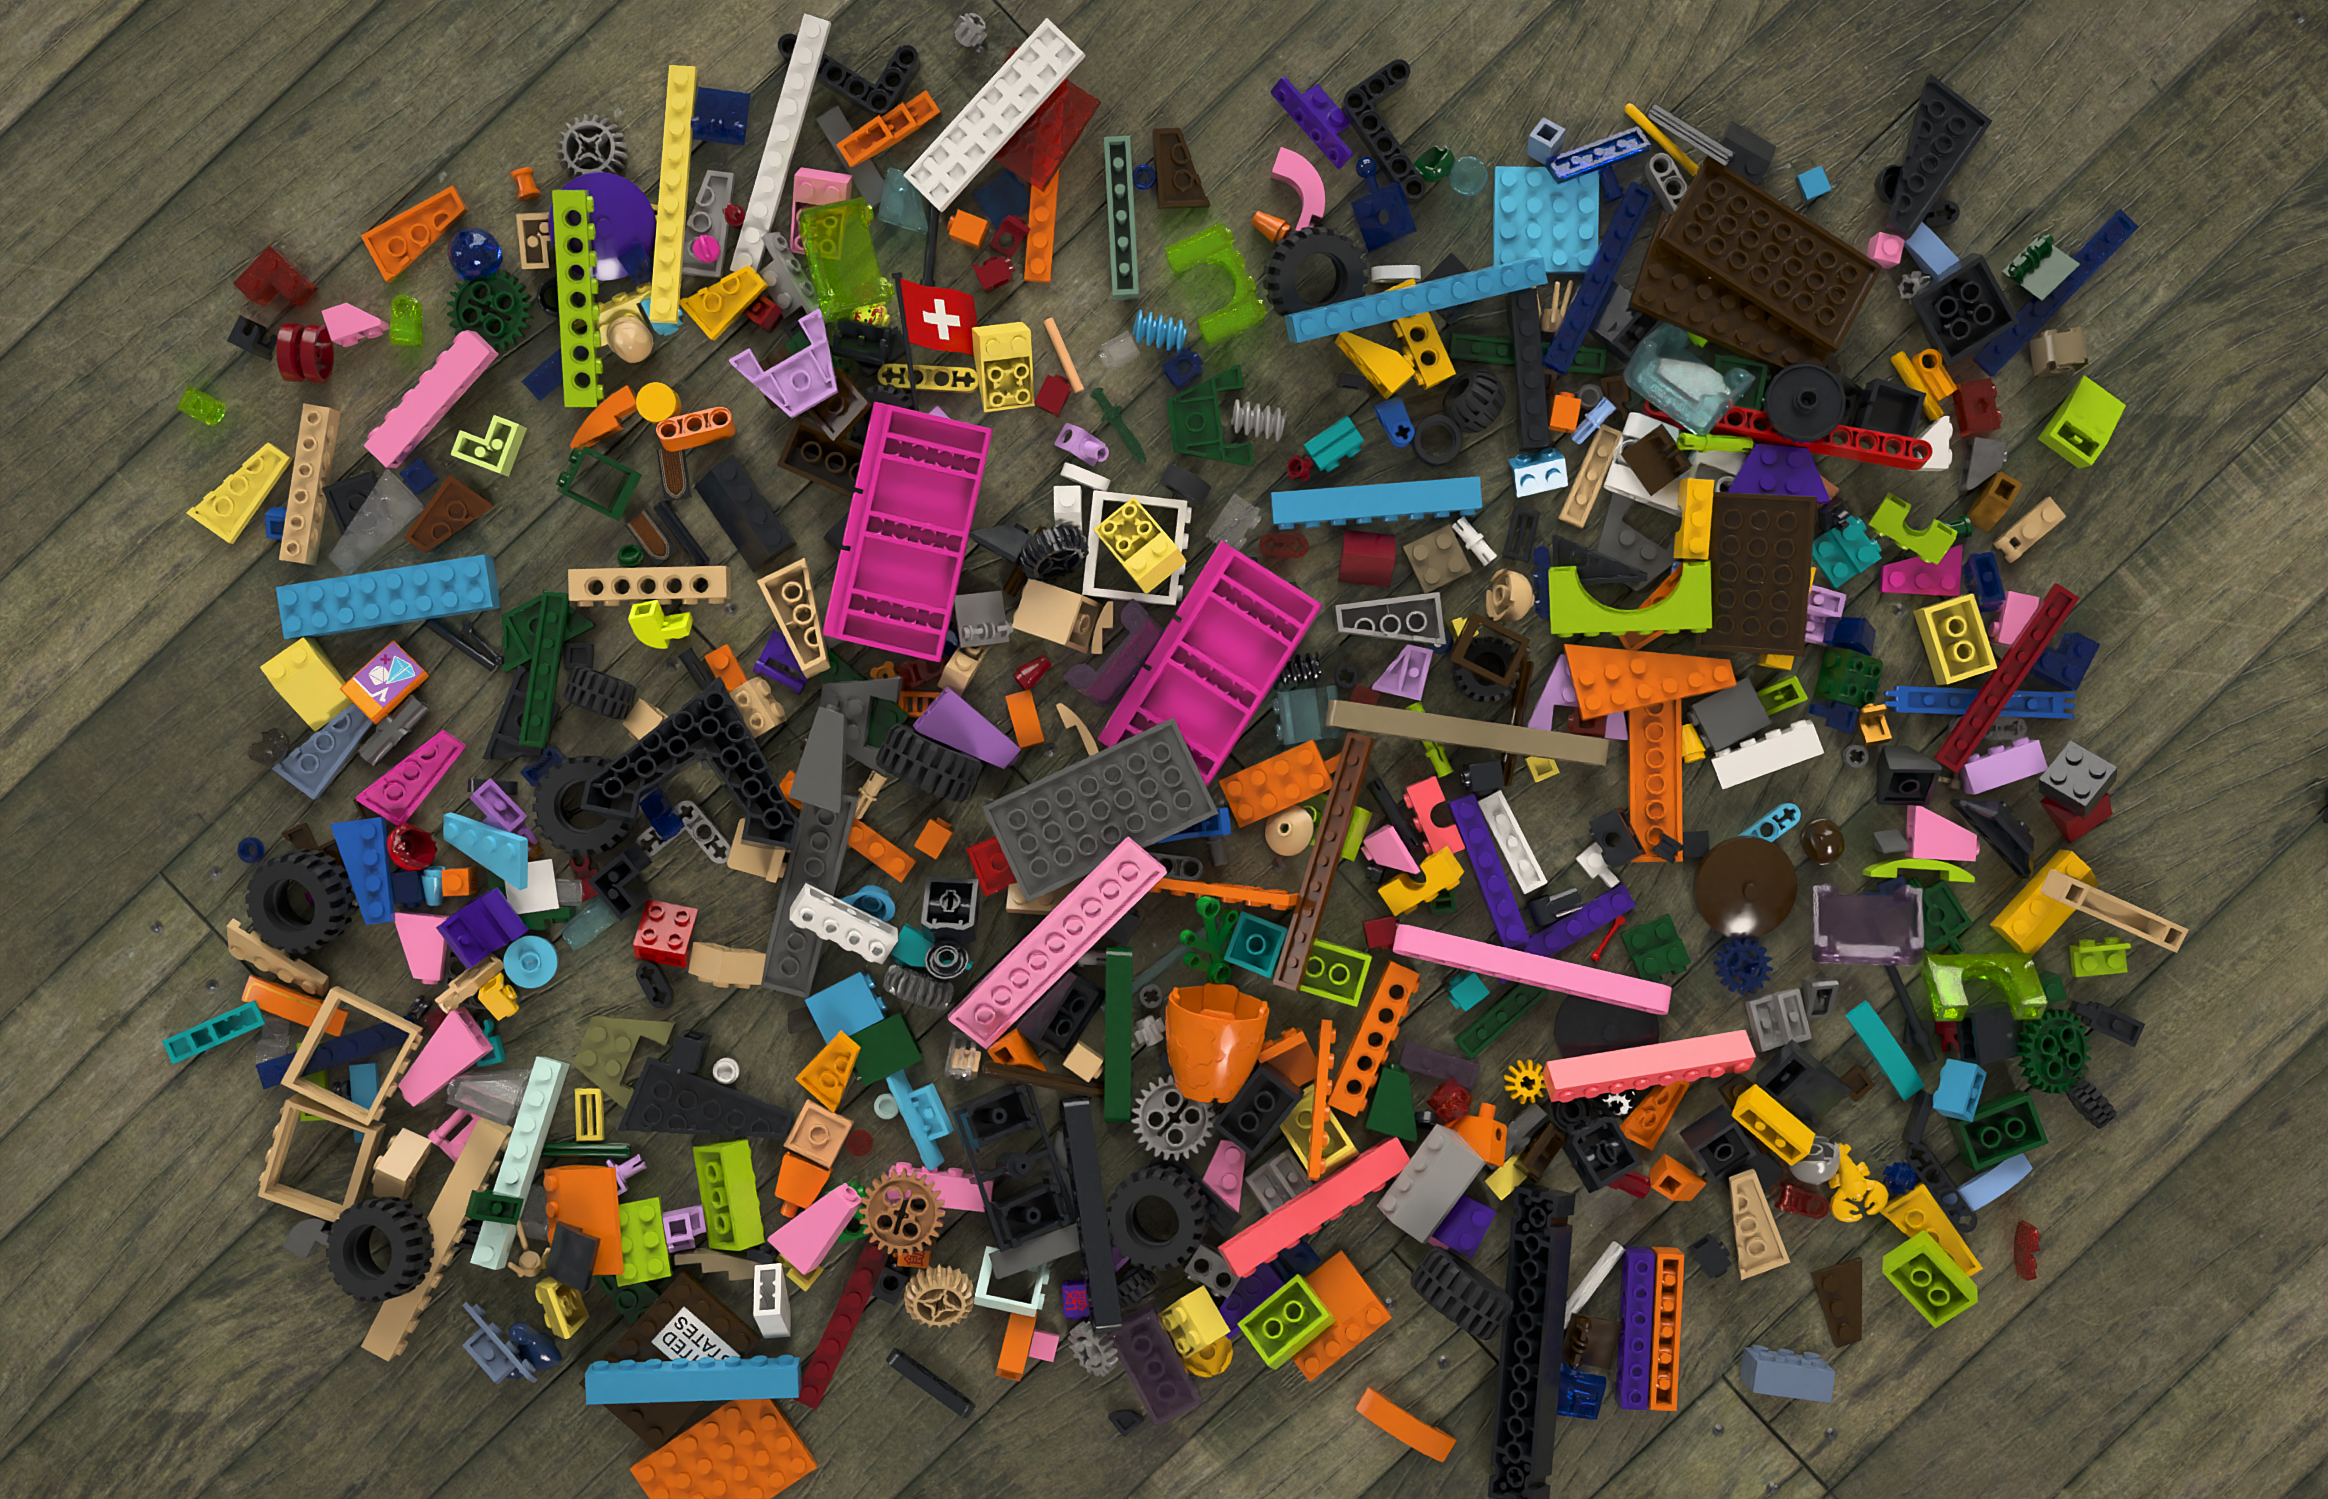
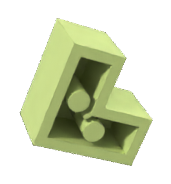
(494, 452)

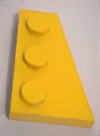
(725, 301)

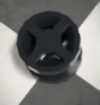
(1667, 848)

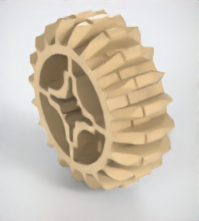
(939, 1296)

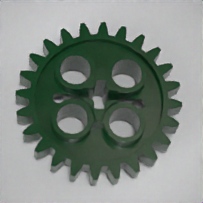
(499, 288)
(2054, 1051)

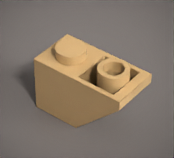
(962, 668)

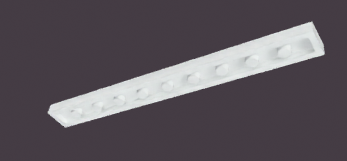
(781, 142)

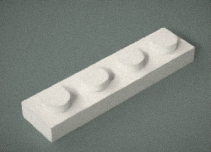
(1511, 842)

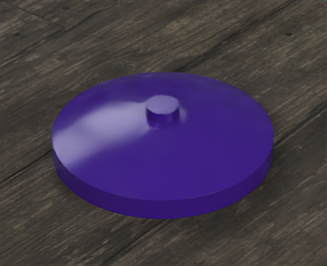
(620, 219)

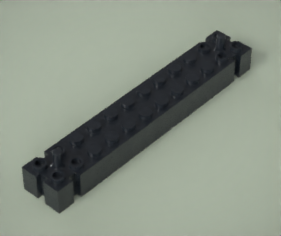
(1531, 1343)

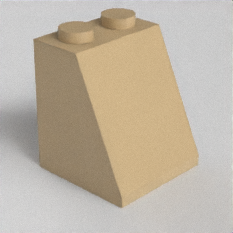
(1057, 615)

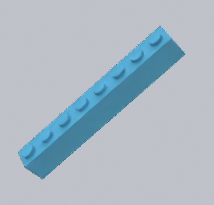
(1376, 501)
(693, 1380)

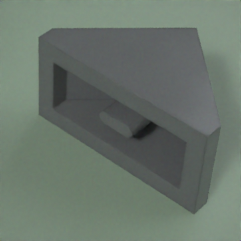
(1819, 996)

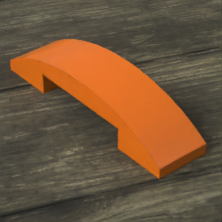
(1404, 1425)

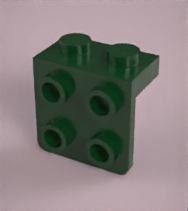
(1848, 677)

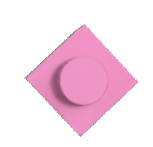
(1885, 249)

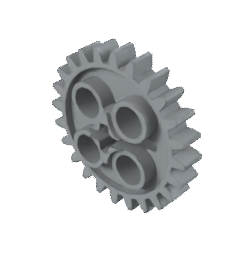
(1189, 1133)

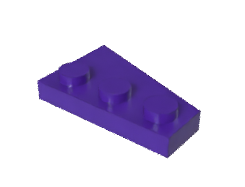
(1248, 1295)

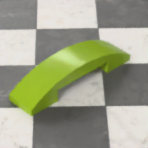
(1889, 867)

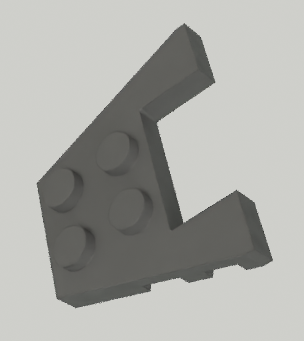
(1630, 546)
(856, 702)

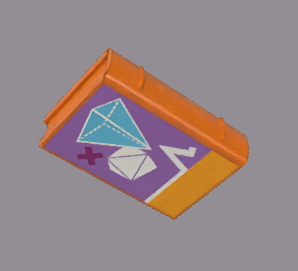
(384, 682)

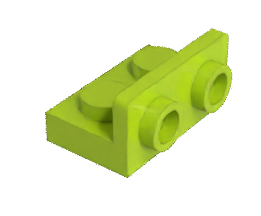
(2099, 958)

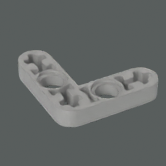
(691, 825)

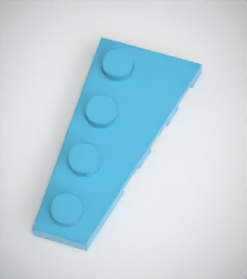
(490, 846)

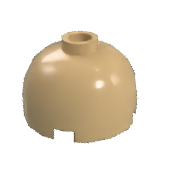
(1510, 596)

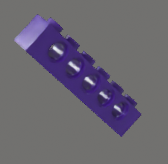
(1635, 1333)

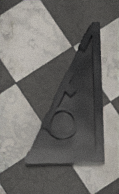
(1592, 565)

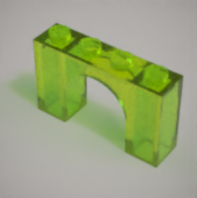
(1216, 248)
(2010, 972)

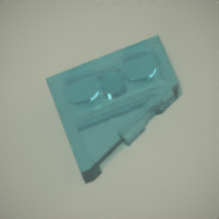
(902, 203)

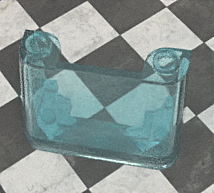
(1683, 383)

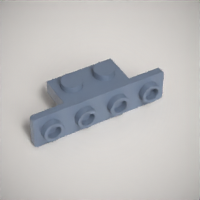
(492, 1352)

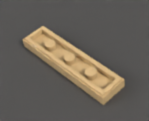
(1590, 476)

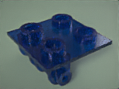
(721, 116)

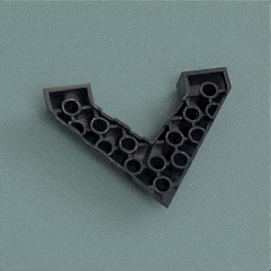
(707, 729)

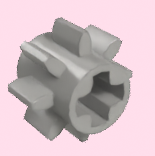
(970, 29)
(1912, 284)
(1149, 1030)

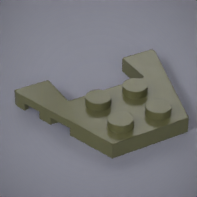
(610, 1048)

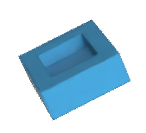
(1813, 183)

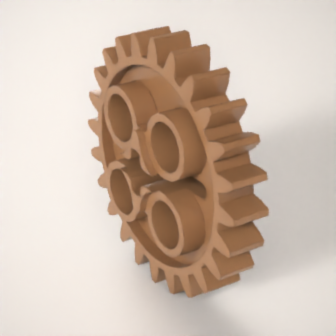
(879, 1204)

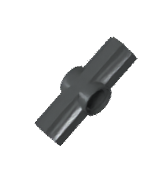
(394, 729)
(1522, 1128)

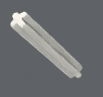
(1593, 1280)

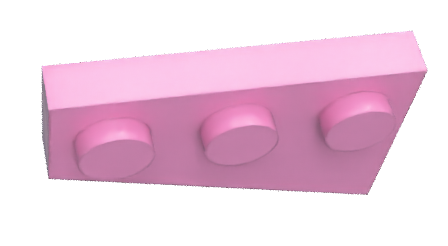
(1226, 1172)

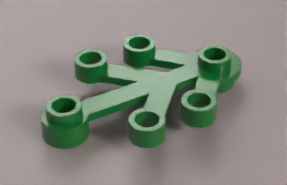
(1218, 969)

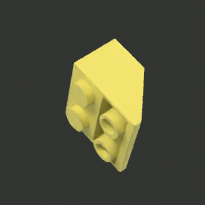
(1194, 1322)

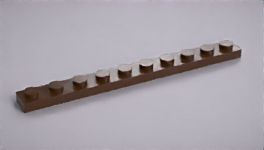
(1323, 861)

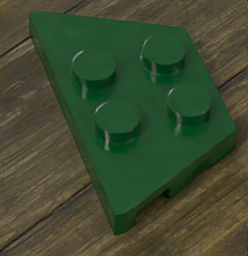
(521, 627)

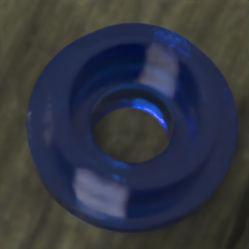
(243, 850)

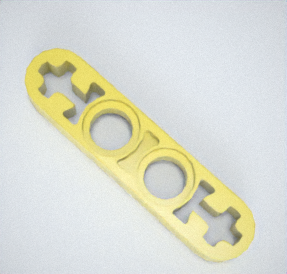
(929, 374)

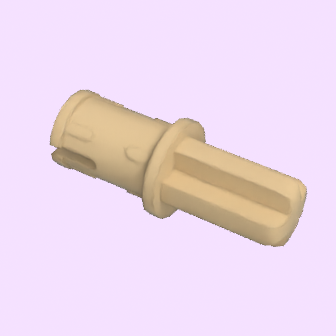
(869, 792)

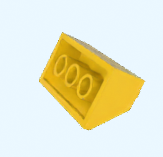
(2034, 916)

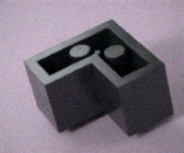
(618, 883)

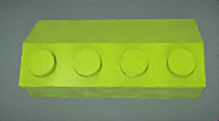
(728, 1195)

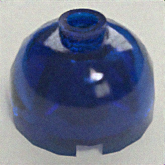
(474, 253)

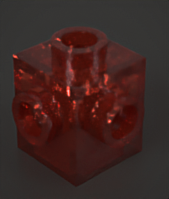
(1450, 1100)

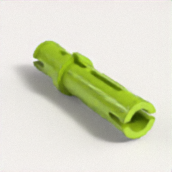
(1714, 443)
(1434, 750)

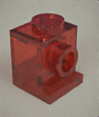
(1596, 729)

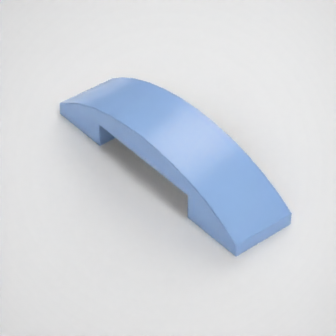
(1990, 1183)

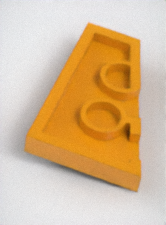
(830, 1070)

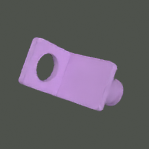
(1082, 445)
(626, 1171)

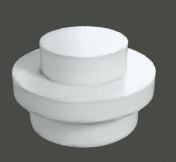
(726, 1071)

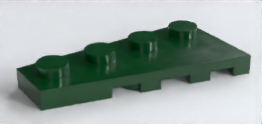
(883, 712)

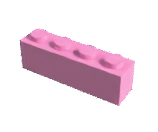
(953, 1185)

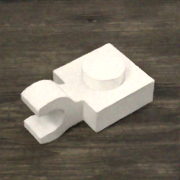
(1594, 865)

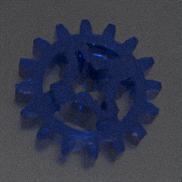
(1746, 976)

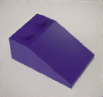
(1465, 1225)

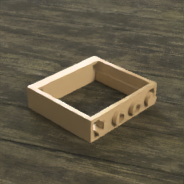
(293, 1075)
(276, 1156)

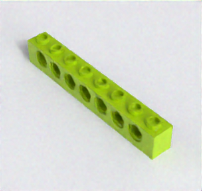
(574, 393)

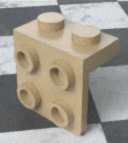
(758, 706)
(756, 860)

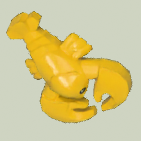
(1854, 1186)

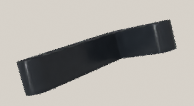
(850, 79)
(1382, 133)

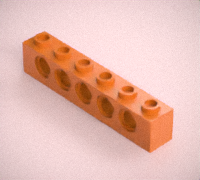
(1356, 1101)
(1665, 1328)

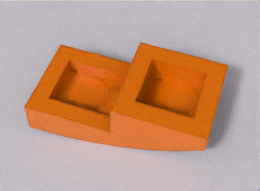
(1025, 719)

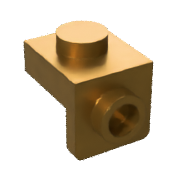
(1873, 725)

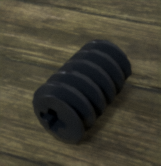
(1300, 670)

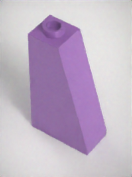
(964, 728)

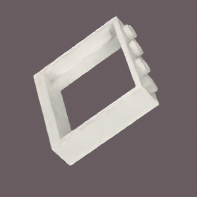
(1181, 542)

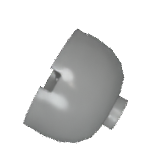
(1819, 1164)

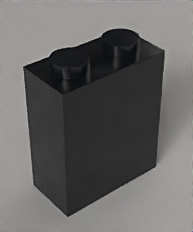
(1989, 1034)

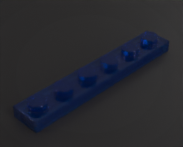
(336, 1051)

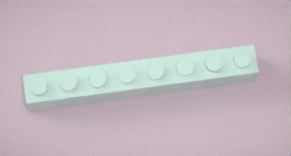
(522, 1156)

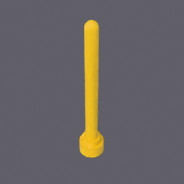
(1661, 139)

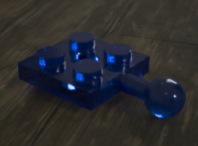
(1369, 207)

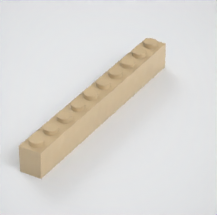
(447, 1218)

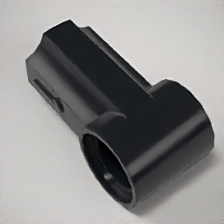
(1548, 907)

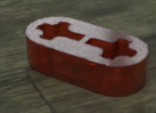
(1283, 539)

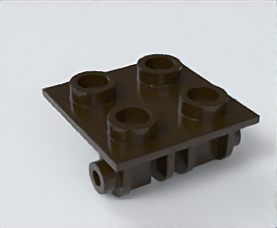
(1656, 459)
(1590, 1341)

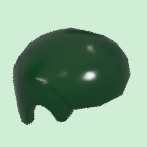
(1435, 163)

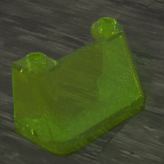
(843, 258)

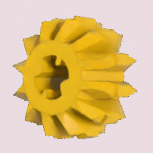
(1519, 1089)

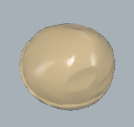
(630, 339)

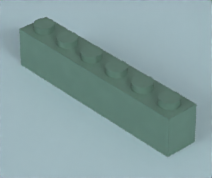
(1121, 218)

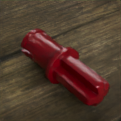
(734, 215)

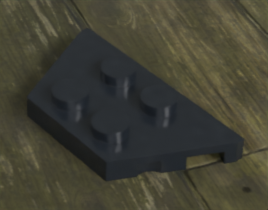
(506, 733)

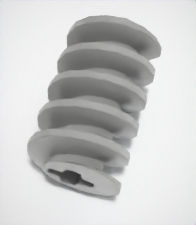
(1258, 420)

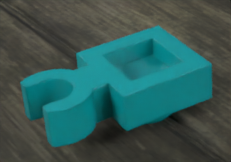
(497, 1054)

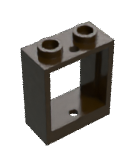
(1465, 637)

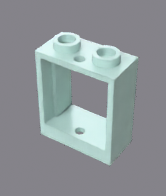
(1006, 1304)

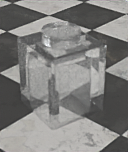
(1119, 352)

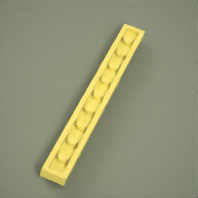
(673, 194)

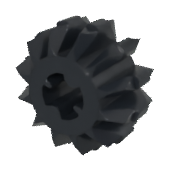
(1614, 1104)

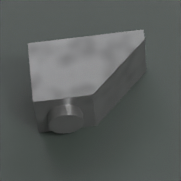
(1980, 461)

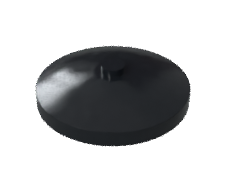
(1597, 1027)

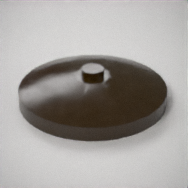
(1745, 887)

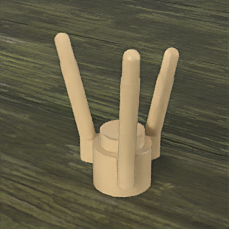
(1552, 317)
(529, 1261)

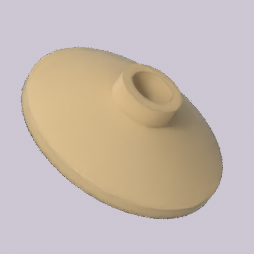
(1299, 833)

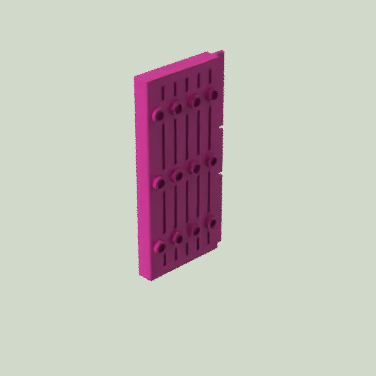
(907, 531)
(1218, 660)

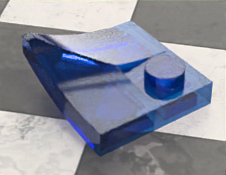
(1580, 1393)

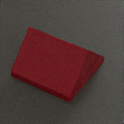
(1367, 558)
(2072, 825)

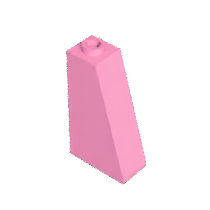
(448, 1054)
(815, 1230)

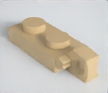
(469, 982)

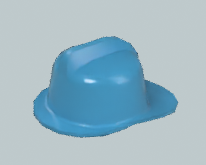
(873, 901)

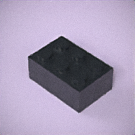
(1258, 1109)

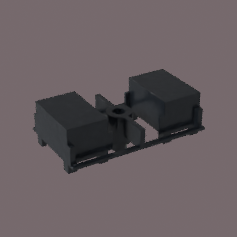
(1033, 1208)

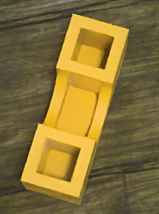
(1696, 501)
(1403, 893)

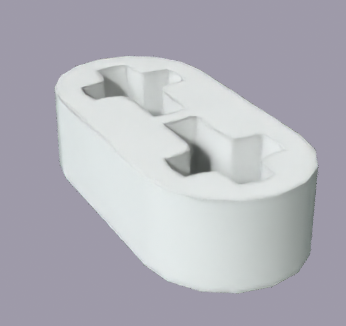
(1395, 273)
(1085, 477)

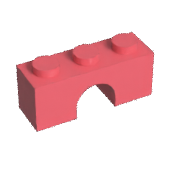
(1422, 798)

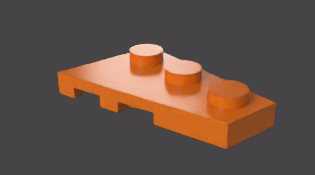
(1653, 1114)

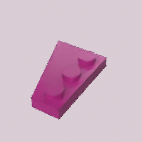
(1924, 578)

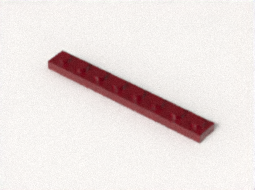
(2006, 677)
(842, 1324)

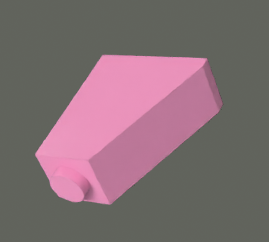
(1938, 838)
(423, 944)

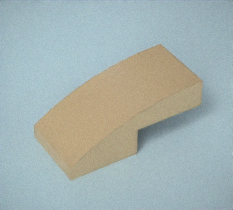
(1104, 621)

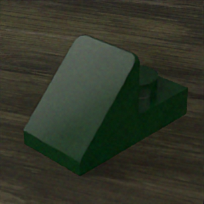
(494, 1207)

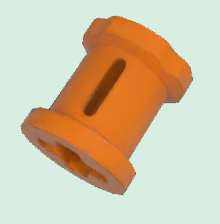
(525, 184)

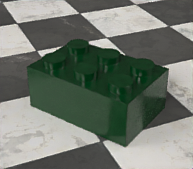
(1999, 1130)

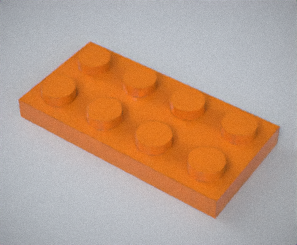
(1276, 783)

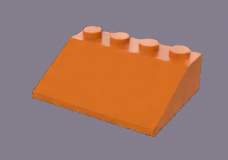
(589, 1200)
(1352, 1304)

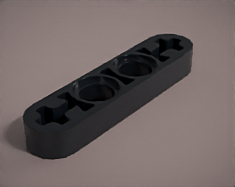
(1941, 1186)
(930, 1383)

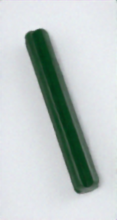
(586, 1150)

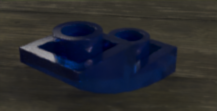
(661, 814)

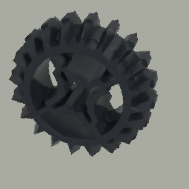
(1053, 553)

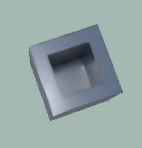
(1545, 141)

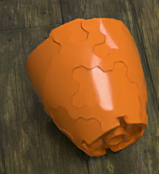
(1213, 1039)

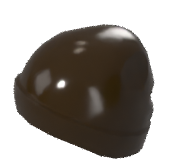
(1822, 841)

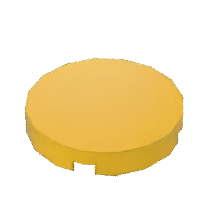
(1211, 1359)

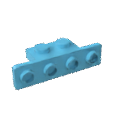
(923, 1116)

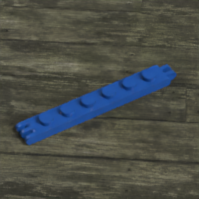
(1957, 701)

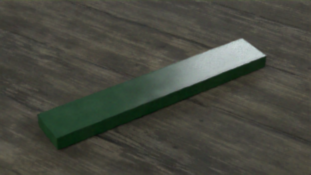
(1500, 352)
(544, 669)

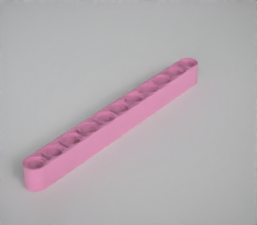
(1532, 969)

